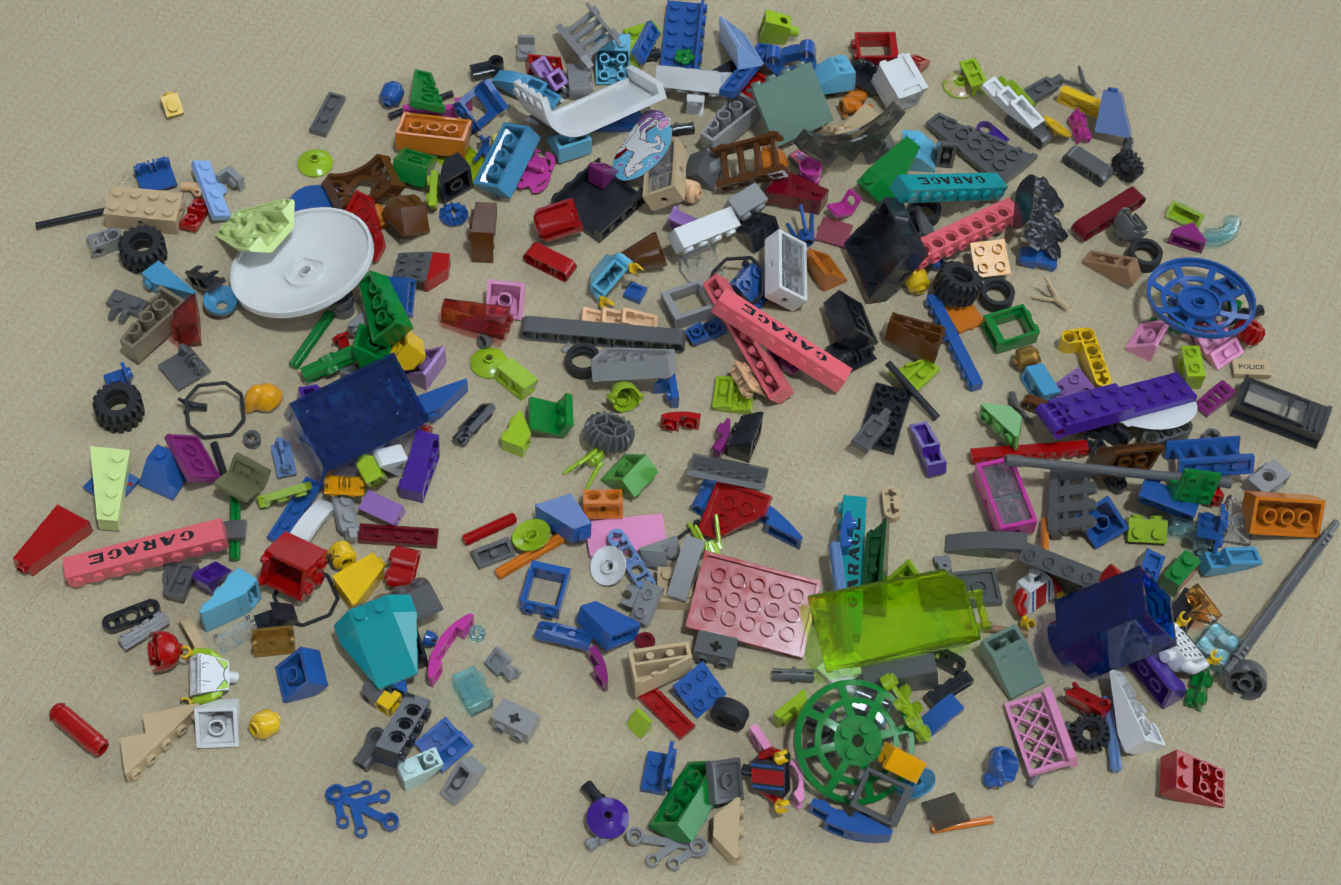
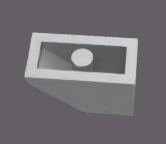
(463, 779)

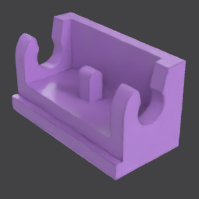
(678, 218)
(382, 508)

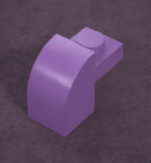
(545, 72)

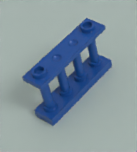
(1220, 455)

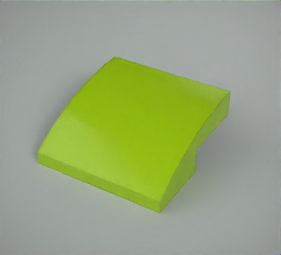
(729, 398)

